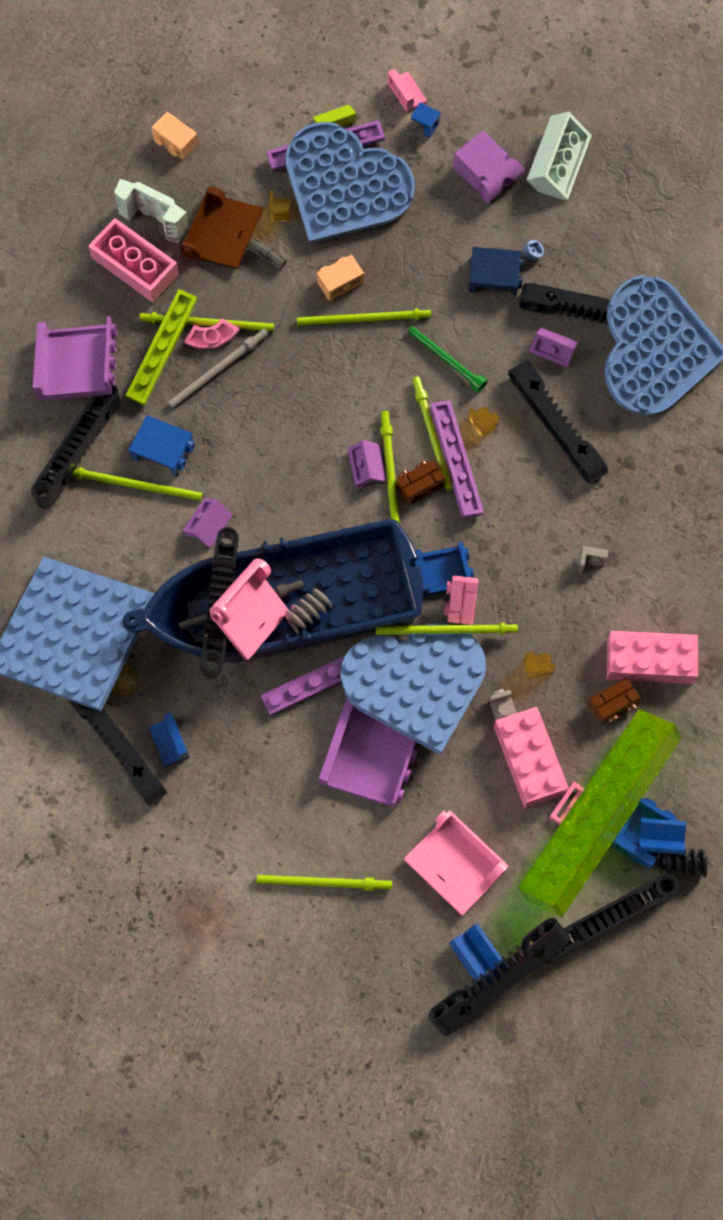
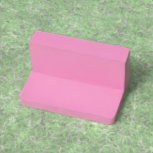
(405, 90)

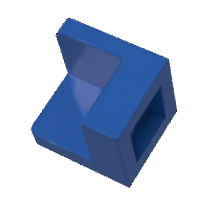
(427, 117)

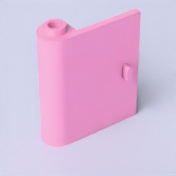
(249, 609)
(459, 860)

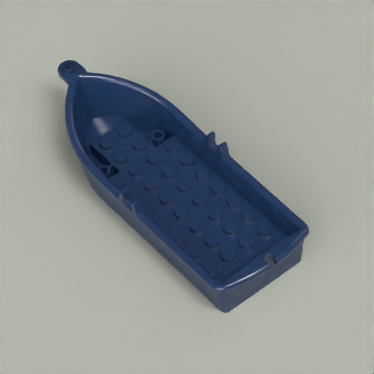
(356, 568)

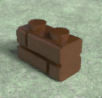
(420, 481)
(614, 701)

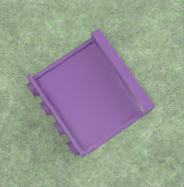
(74, 361)
(367, 758)

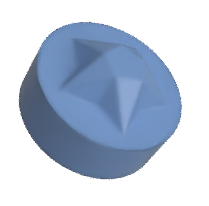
(533, 250)

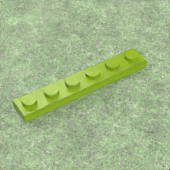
(161, 347)

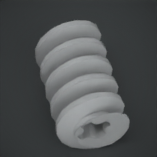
(306, 610)

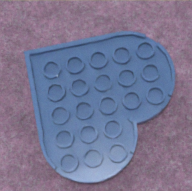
(342, 184)
(658, 348)
(415, 683)

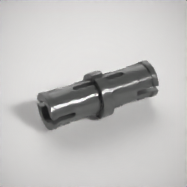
(267, 254)

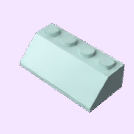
(559, 156)

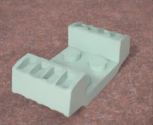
(151, 202)

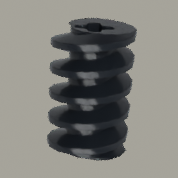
(686, 862)

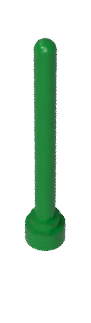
(477, 382)

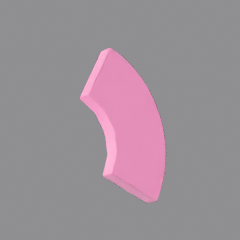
(211, 336)

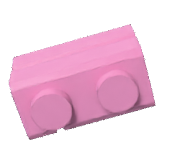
(462, 600)

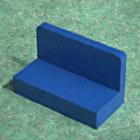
(168, 741)
(662, 836)
(475, 951)

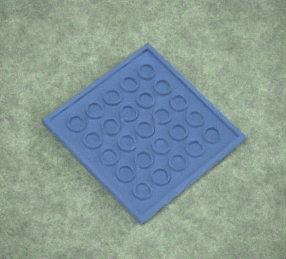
(70, 633)

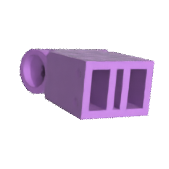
(486, 166)

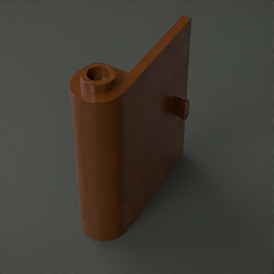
(217, 229)

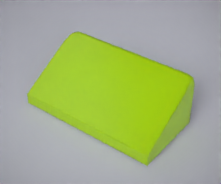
(342, 116)

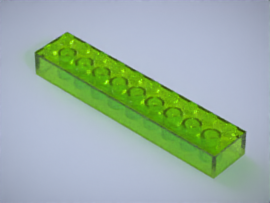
(600, 813)

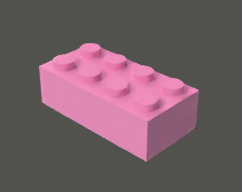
(133, 260)
(652, 657)
(530, 757)

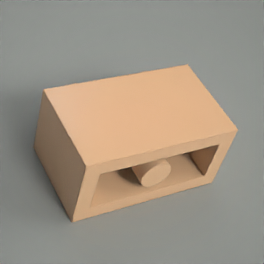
(174, 136)
(340, 277)

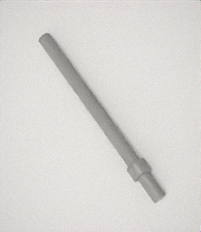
(249, 344)

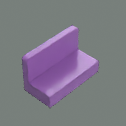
(553, 347)
(367, 463)
(207, 521)

